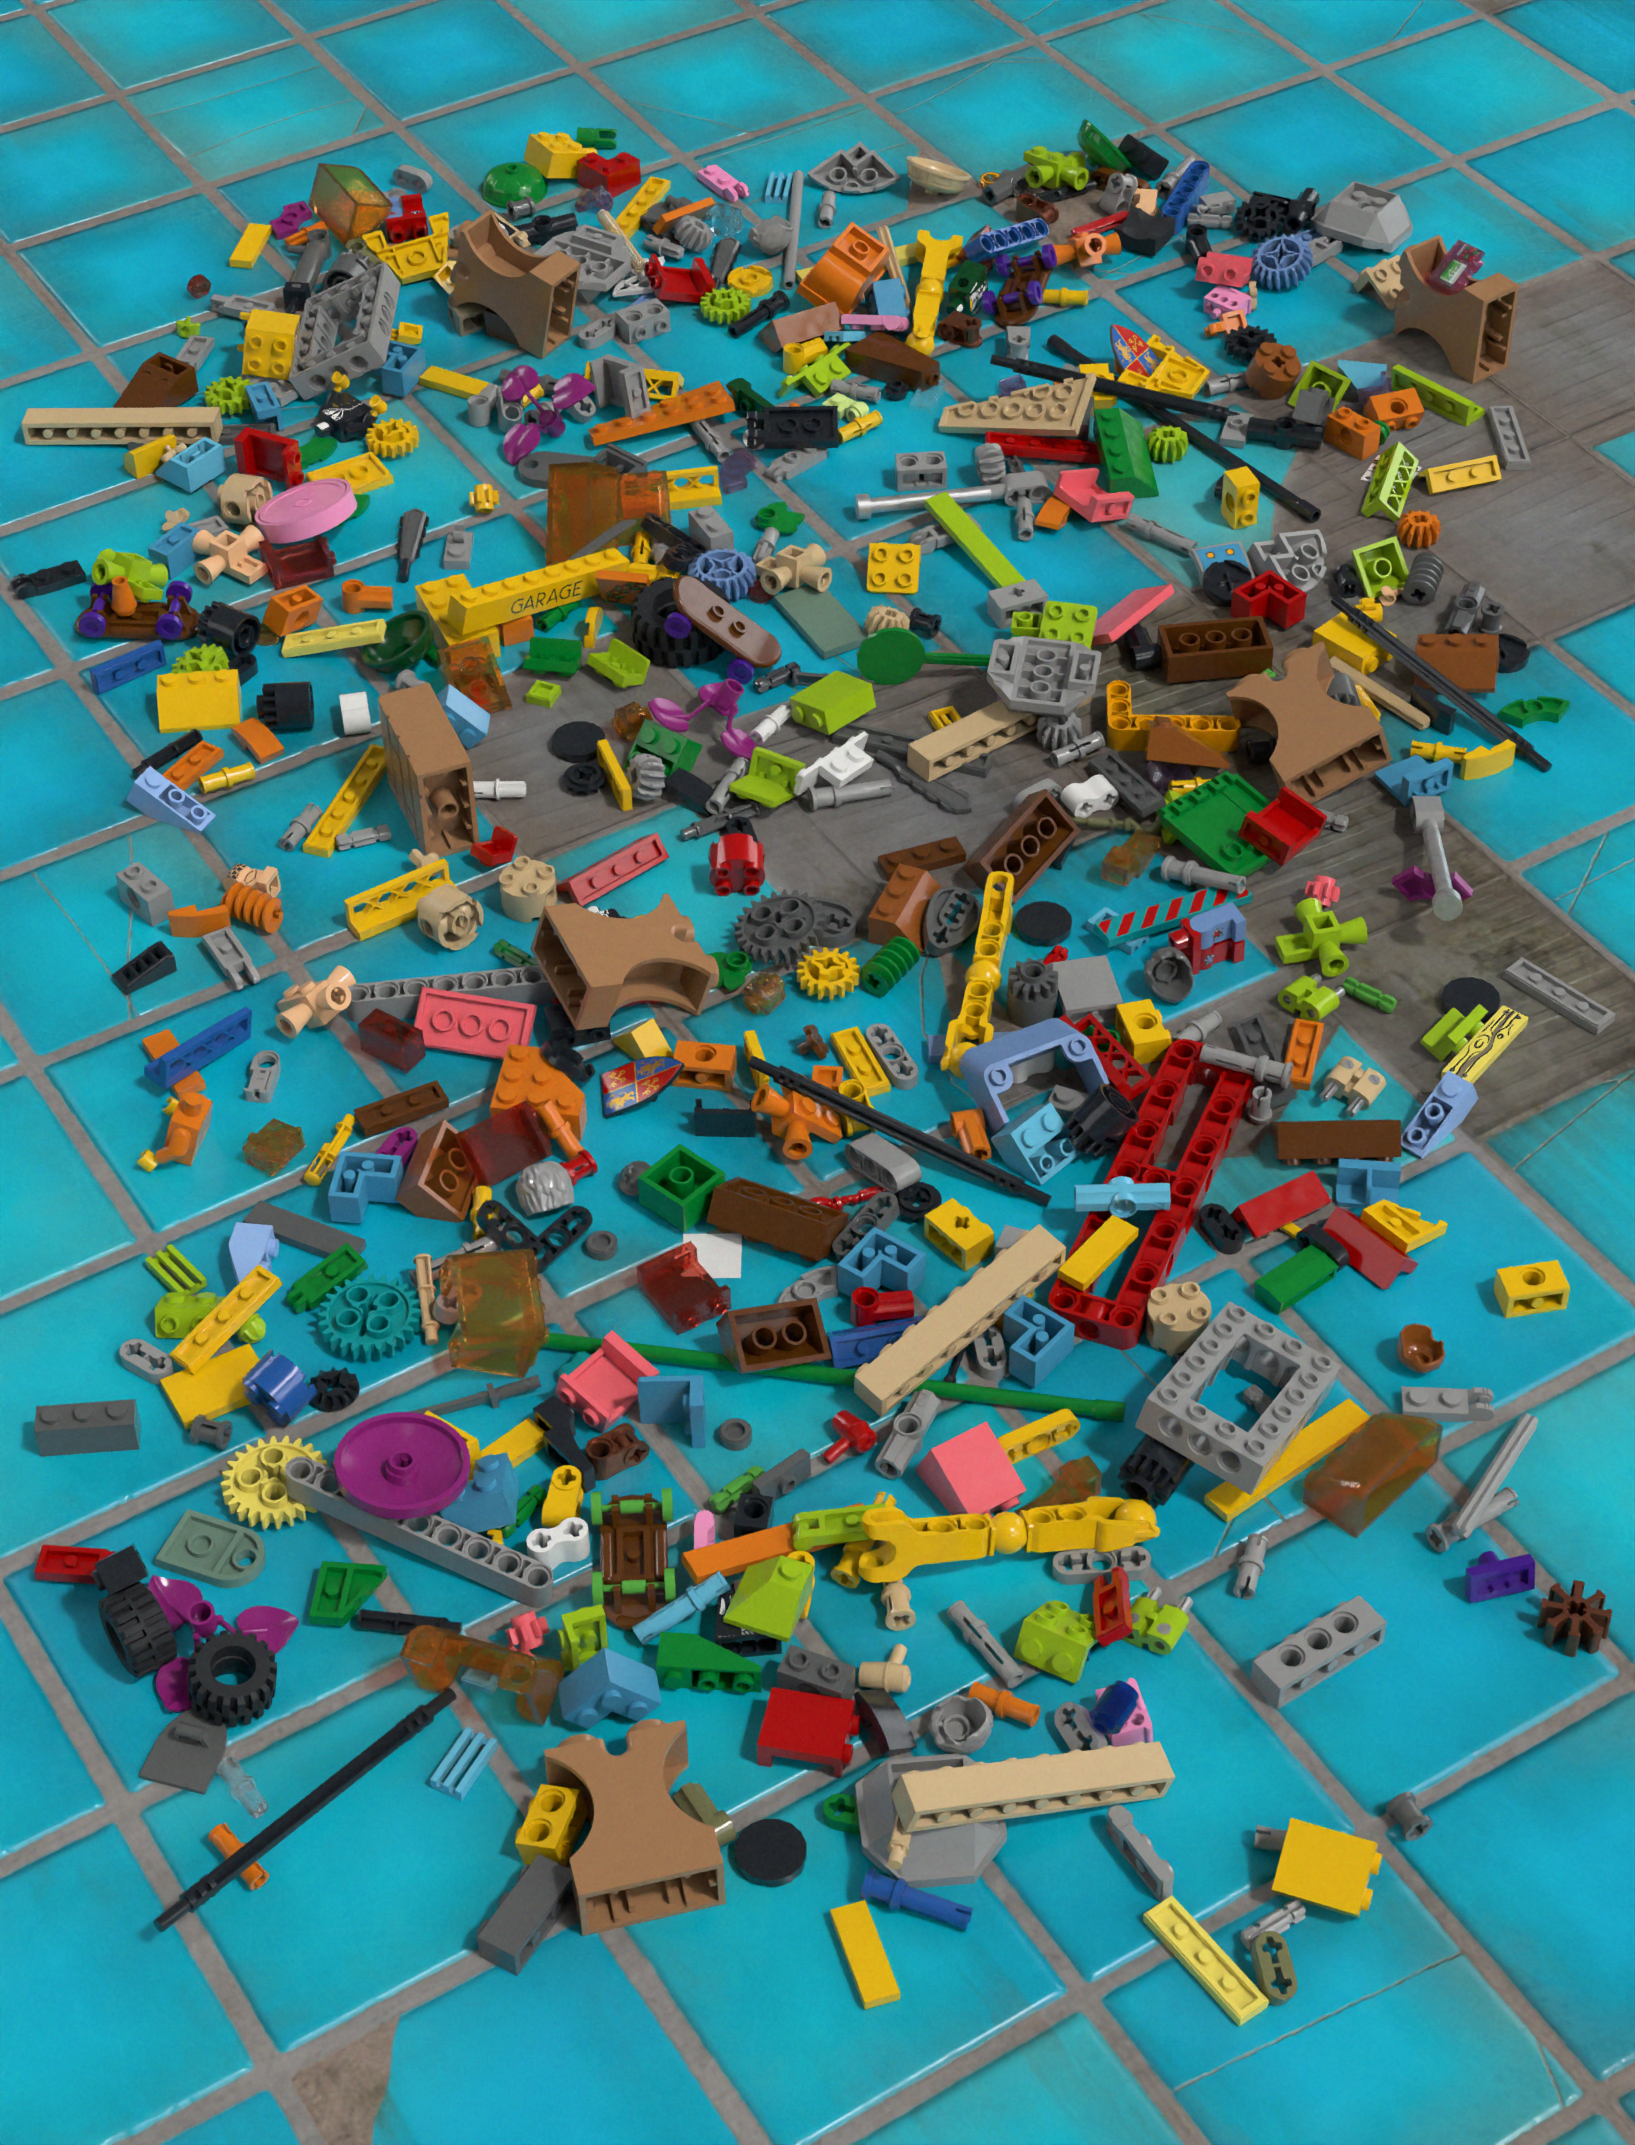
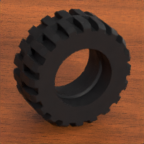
(648, 633)

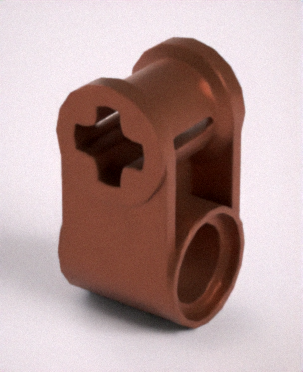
(1031, 207)
(961, 330)
(614, 1451)

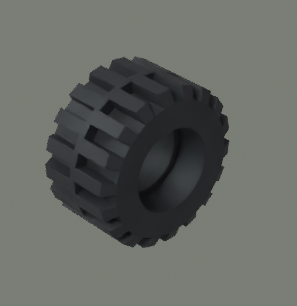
(138, 1629)
(234, 1654)

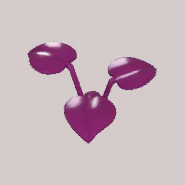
(568, 391)
(721, 698)
(185, 1604)

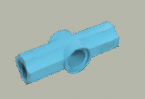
(1122, 1197)

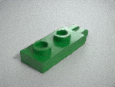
(332, 1271)

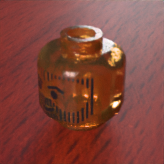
(630, 719)
(764, 993)

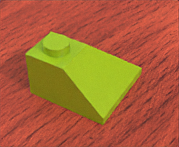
(1321, 378)
(1380, 566)
(771, 1597)

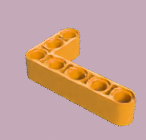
(1128, 730)

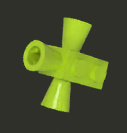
(1054, 169)
(143, 577)
(1321, 938)

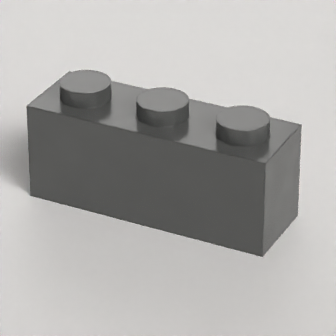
(87, 1427)
(526, 1914)

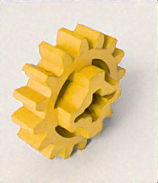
(392, 438)
(828, 973)

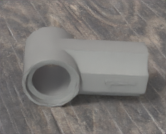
(481, 406)

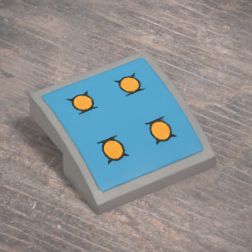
(1205, 556)

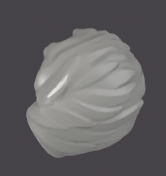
(961, 1724)

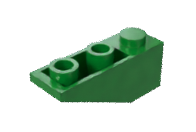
(697, 1663)

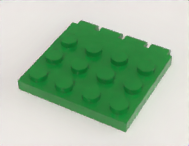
(1210, 822)

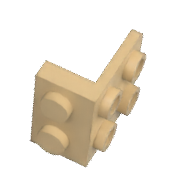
(1384, 279)

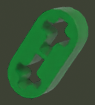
(848, 1820)

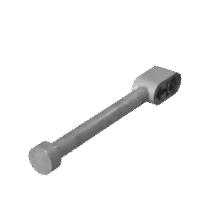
(1010, 488)
(1428, 819)

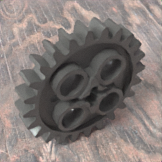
(780, 927)

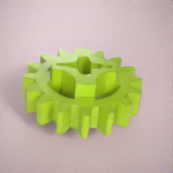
(725, 305)
(228, 395)
(202, 660)

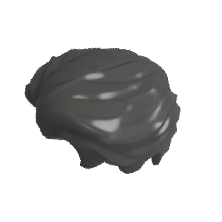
(1169, 975)

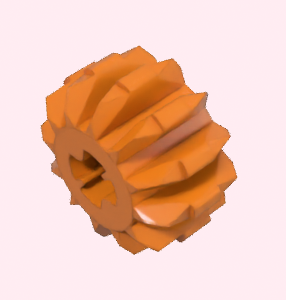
(1418, 529)

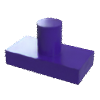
(1499, 1577)

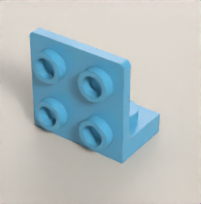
(1416, 778)
(674, 1401)

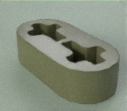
(1278, 1967)

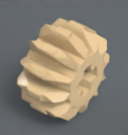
(885, 617)

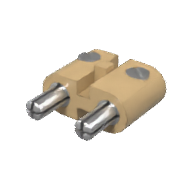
(1353, 1082)

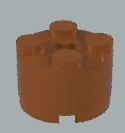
(1273, 370)

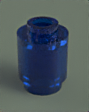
(1114, 1708)

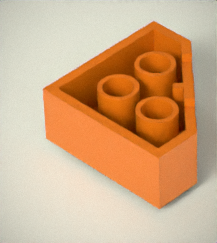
(534, 1079)

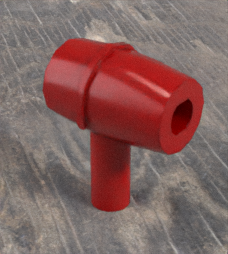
(853, 1434)

